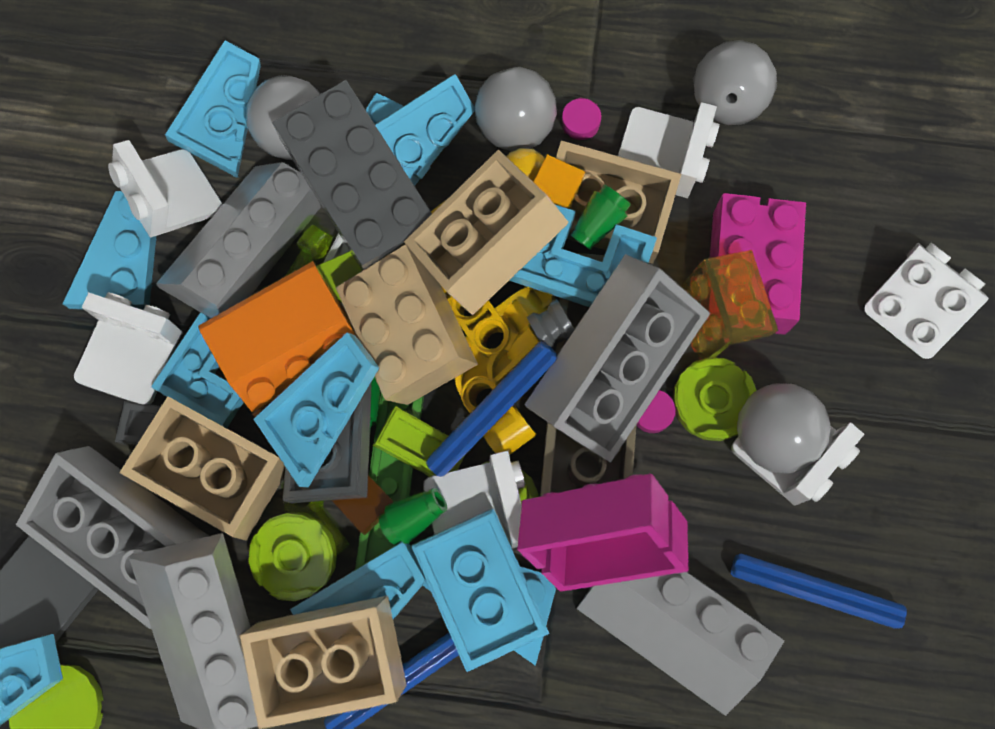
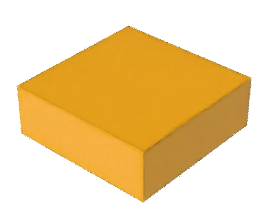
(559, 181)

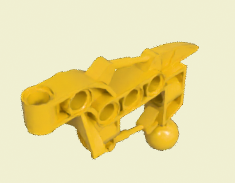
(519, 339)

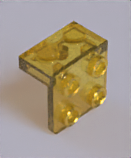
(736, 301)

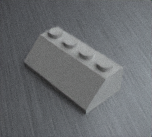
(242, 240)
(618, 357)
(99, 520)
(197, 629)
(687, 634)

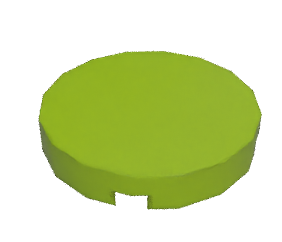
(711, 397)
(293, 556)
(67, 705)

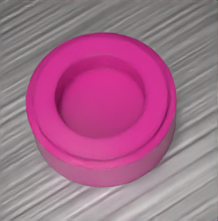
(581, 119)
(658, 414)

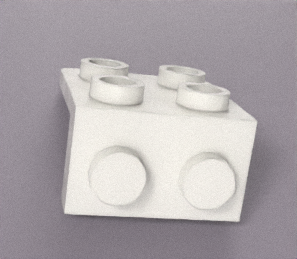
(671, 143)
(163, 189)
(926, 300)
(126, 348)
(813, 480)
(481, 489)

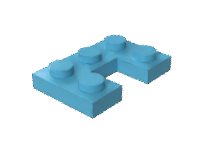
(578, 276)
(192, 379)

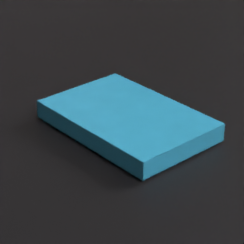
(480, 589)

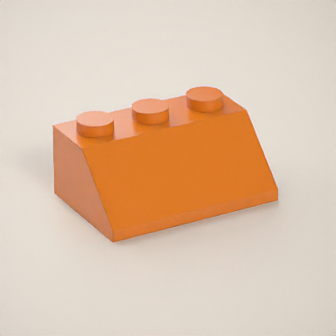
(276, 334)

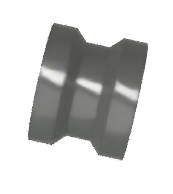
(551, 325)

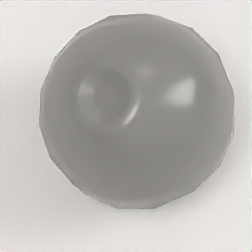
(736, 80)
(271, 101)
(515, 109)
(783, 428)

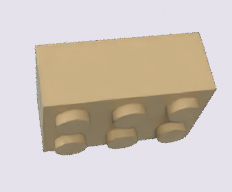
(642, 185)
(486, 232)
(406, 326)
(205, 469)
(323, 662)

